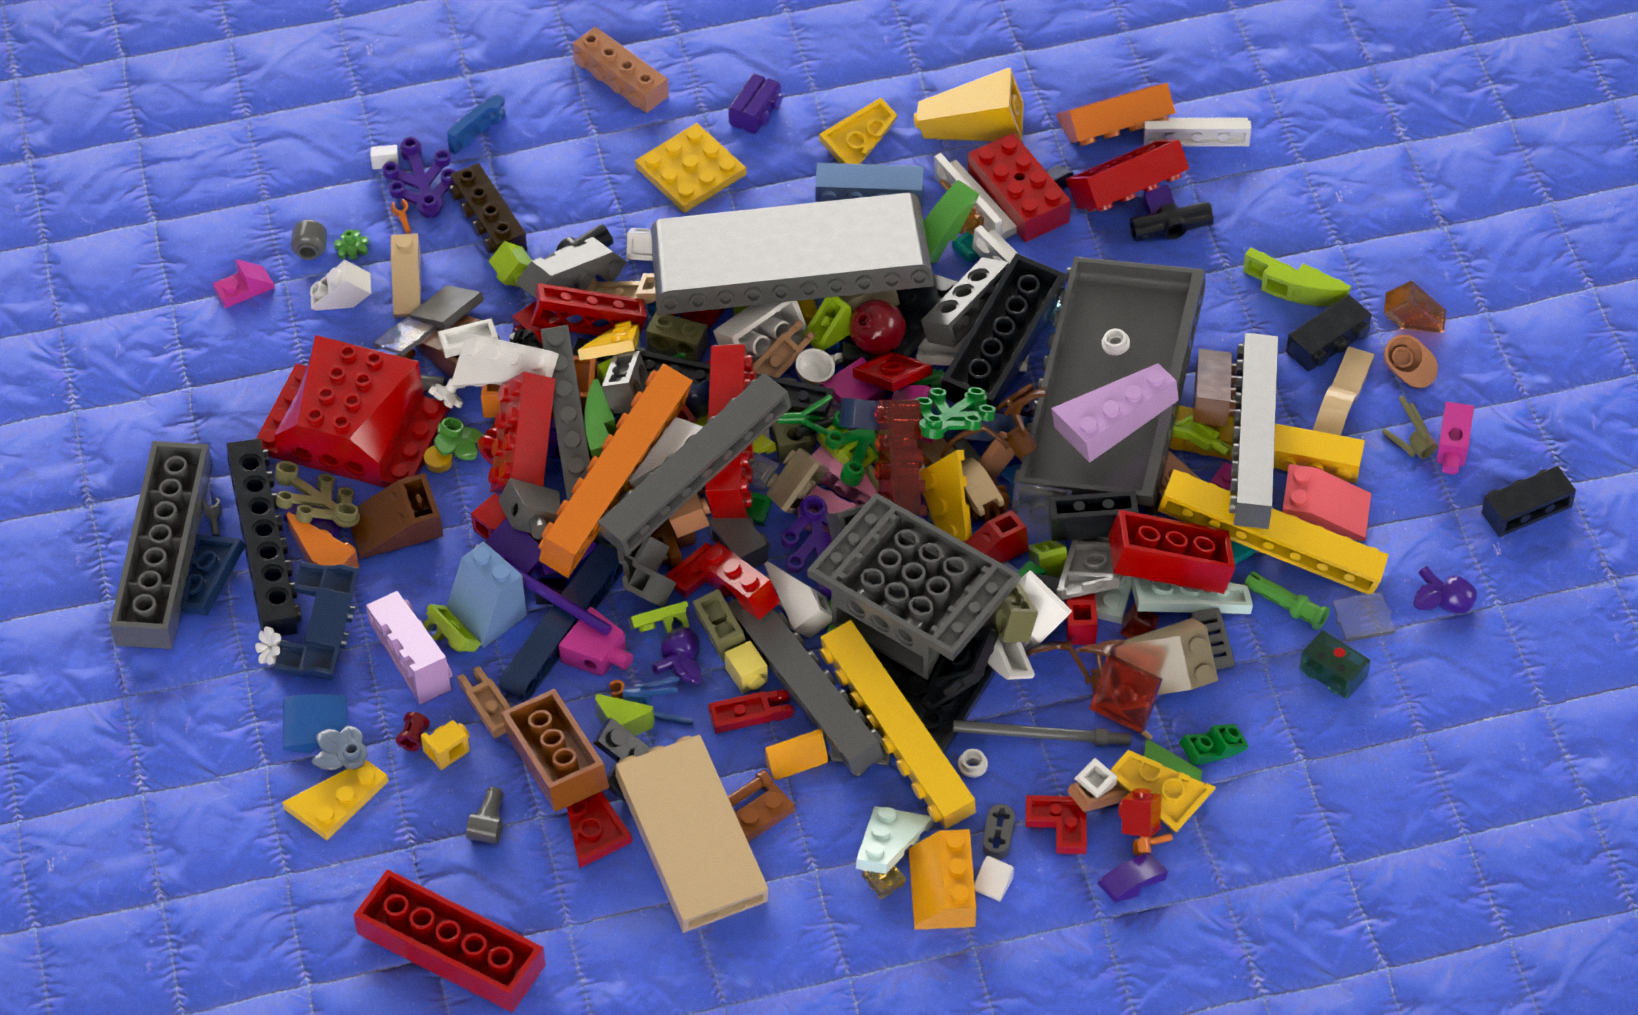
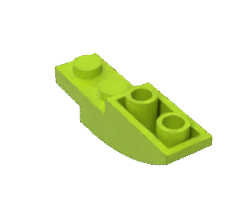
(1301, 286)

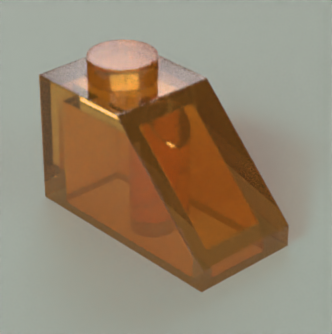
(1414, 309)

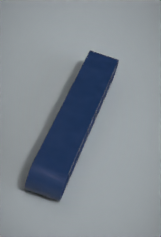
(861, 414)
(542, 647)

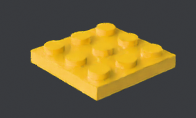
(690, 167)

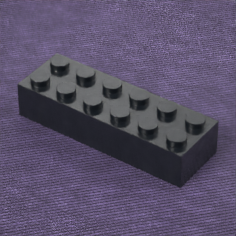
(1005, 330)

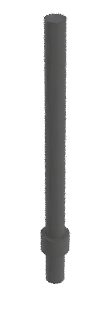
(1099, 737)

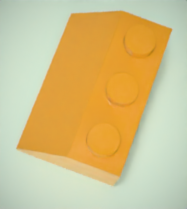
(943, 881)

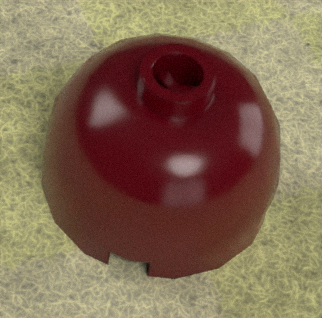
(877, 327)

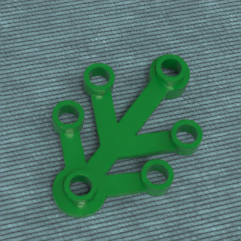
(934, 426)
(852, 471)

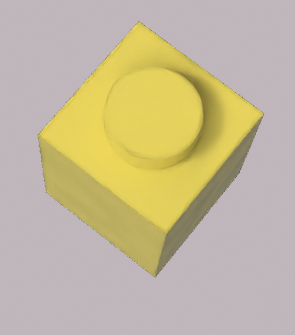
(746, 667)

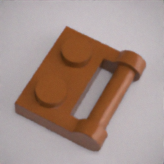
(763, 811)

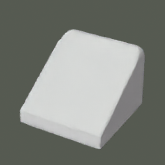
(384, 154)
(1096, 778)
(994, 878)

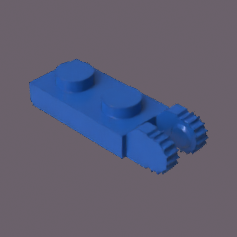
(476, 122)

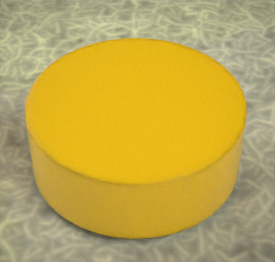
(436, 461)

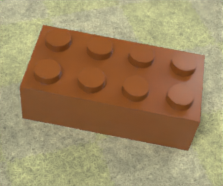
(555, 750)

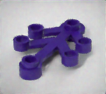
(429, 202)
(817, 540)

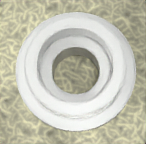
(1115, 336)
(972, 756)

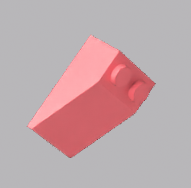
(1327, 501)

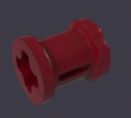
(411, 733)

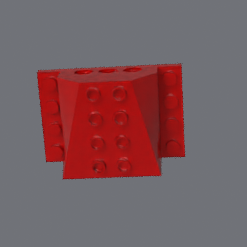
(354, 415)

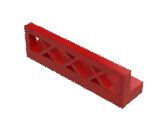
(589, 306)

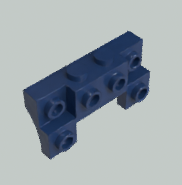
(325, 634)

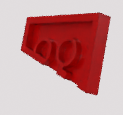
(596, 829)

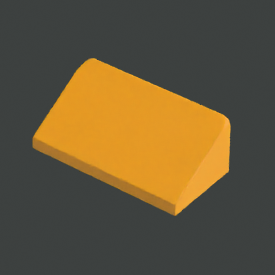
(796, 755)

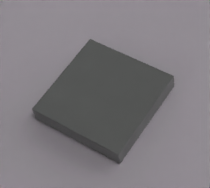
(447, 306)

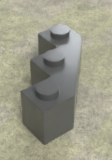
(573, 267)
(641, 570)

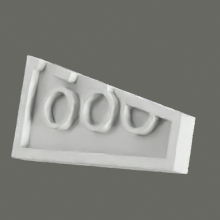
(496, 361)

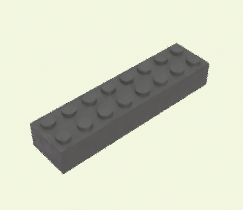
(161, 545)

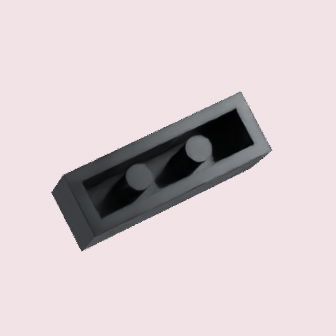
(1329, 333)
(1528, 501)
(1087, 514)

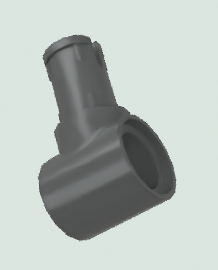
(487, 823)

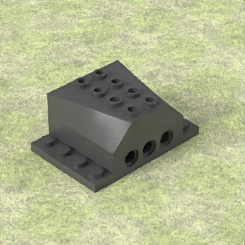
(909, 585)

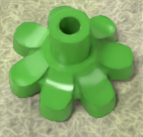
(351, 244)

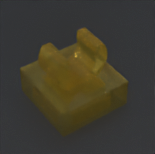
(884, 883)

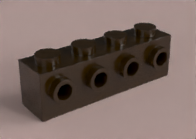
(485, 208)

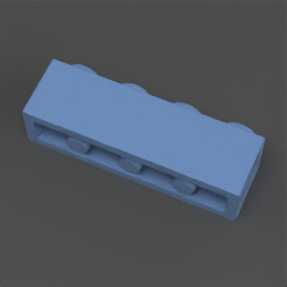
(851, 181)

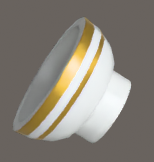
(814, 366)

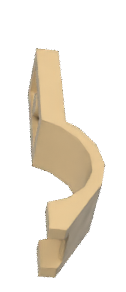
(1343, 391)
(979, 486)

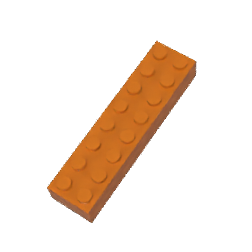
(609, 475)

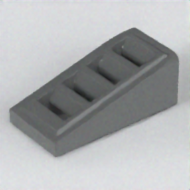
(1213, 620)

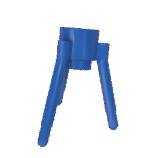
(641, 694)

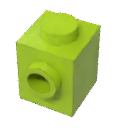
(509, 263)

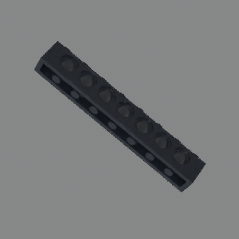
(262, 538)

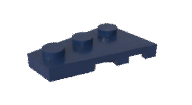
(210, 571)

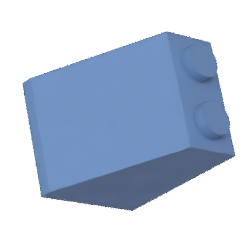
(487, 594)

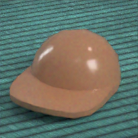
(1410, 361)

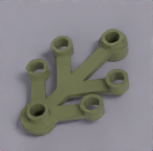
(343, 514)

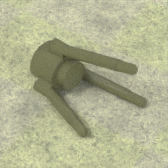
(1421, 440)

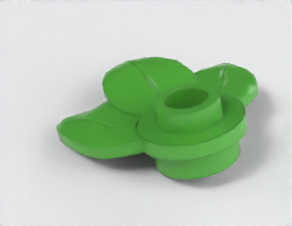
(457, 439)

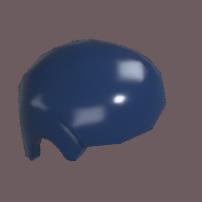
(698, 399)

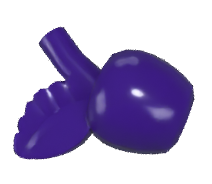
(1452, 595)
(679, 653)

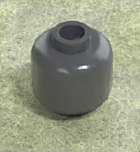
(308, 239)

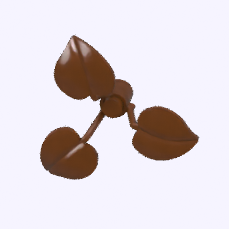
(1019, 437)
(1103, 648)

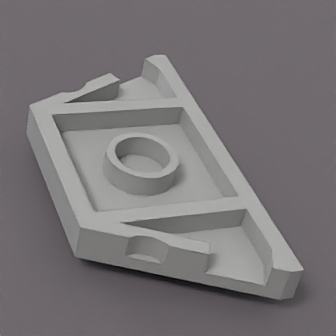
(1088, 569)

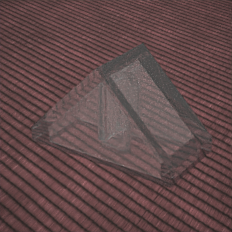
(763, 471)

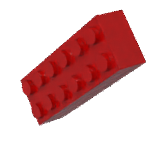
(729, 376)
(450, 940)

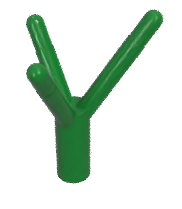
(804, 418)

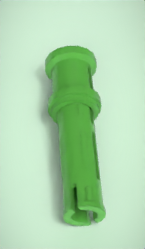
(1297, 605)

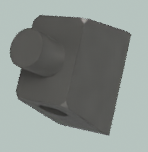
(529, 506)

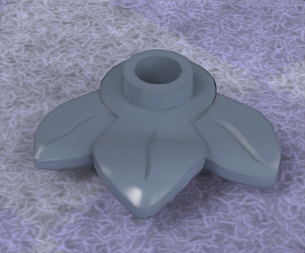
(340, 749)

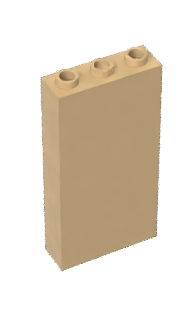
(691, 832)

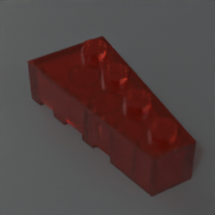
(899, 454)

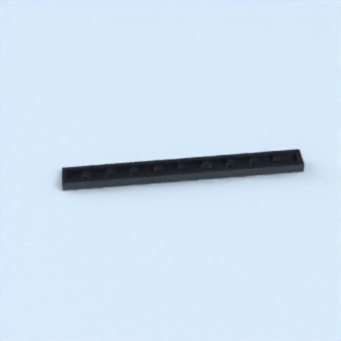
(801, 394)

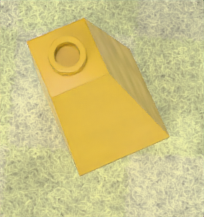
(974, 111)

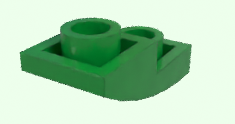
(1217, 744)

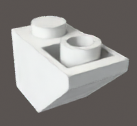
(341, 288)

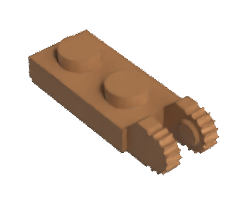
(782, 352)
(485, 700)

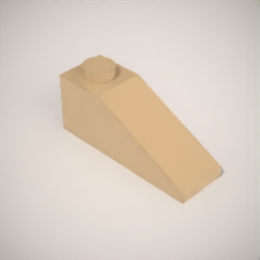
(405, 274)

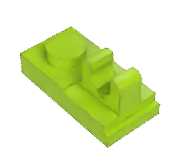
(647, 620)
(450, 627)

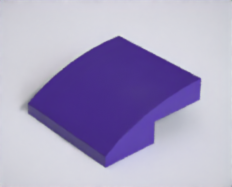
(516, 546)

